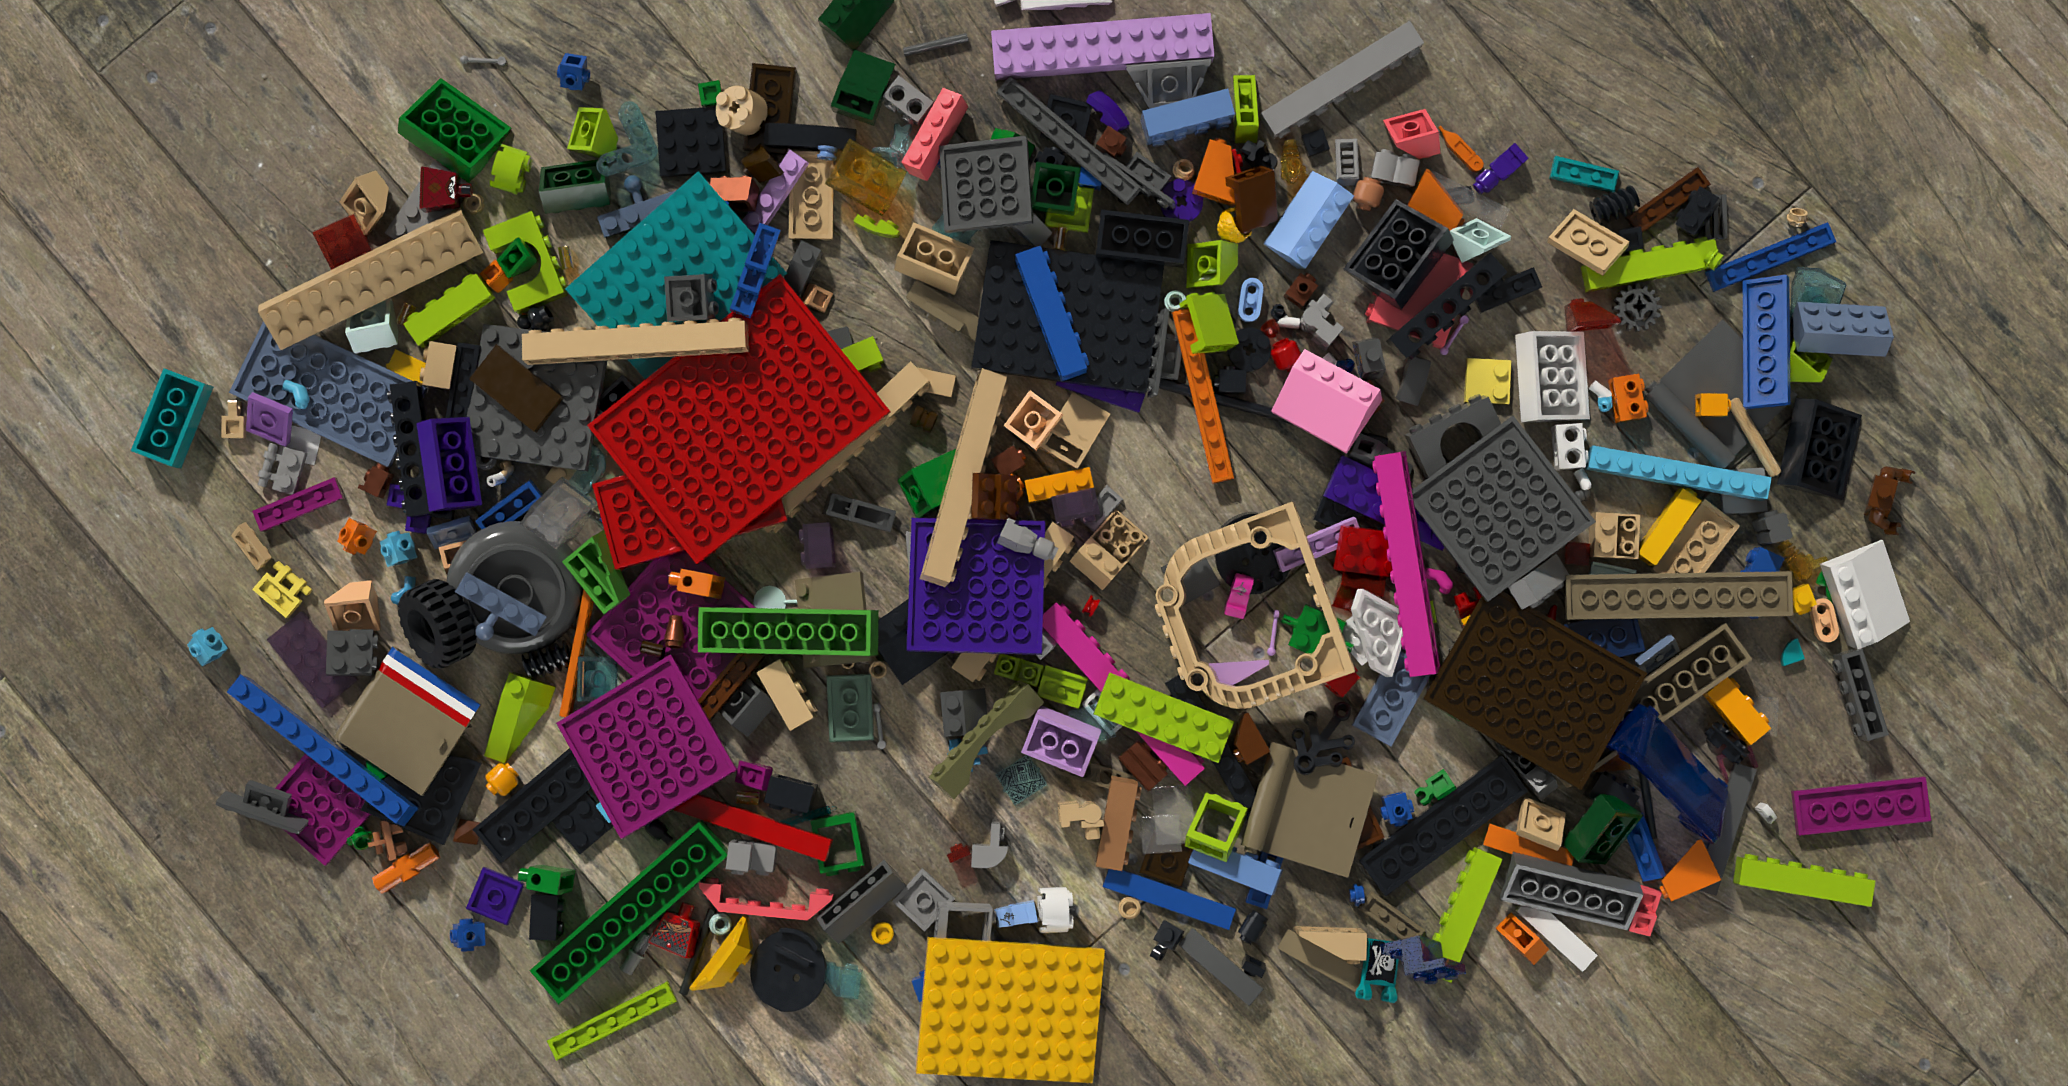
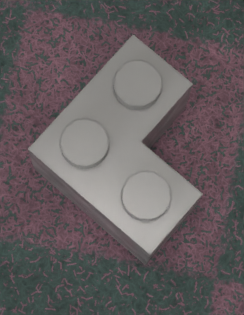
(751, 855)

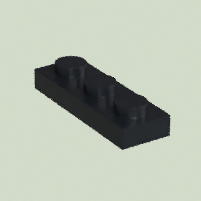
(1510, 289)

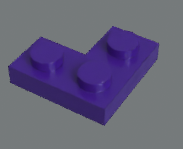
(416, 524)

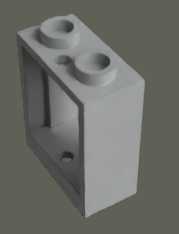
(941, 920)

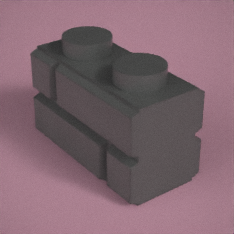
(1771, 527)

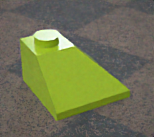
(593, 133)
(1210, 263)
(1807, 365)

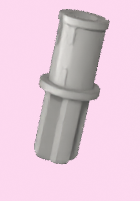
(636, 953)

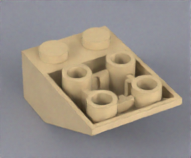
(1075, 431)
(1109, 549)

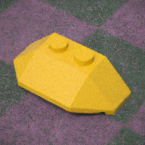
(727, 958)

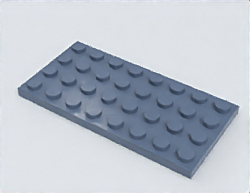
(344, 391)

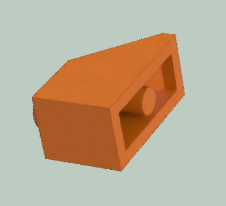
(1522, 938)

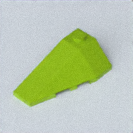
(518, 711)

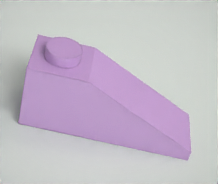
(1234, 672)

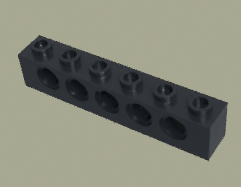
(1488, 267)
(397, 396)

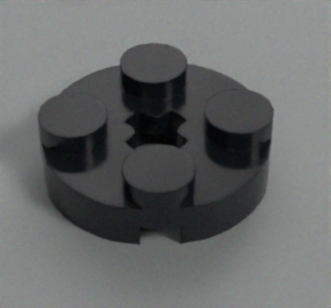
(1256, 360)

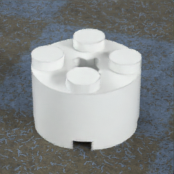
(1054, 909)

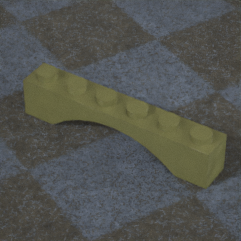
(955, 771)

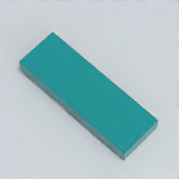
(1584, 174)

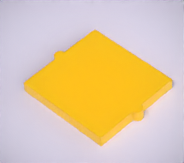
(406, 365)

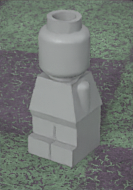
(1024, 541)

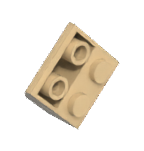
(1614, 536)

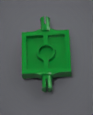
(1309, 629)

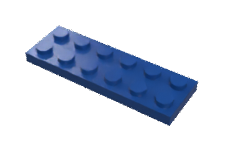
(1766, 342)

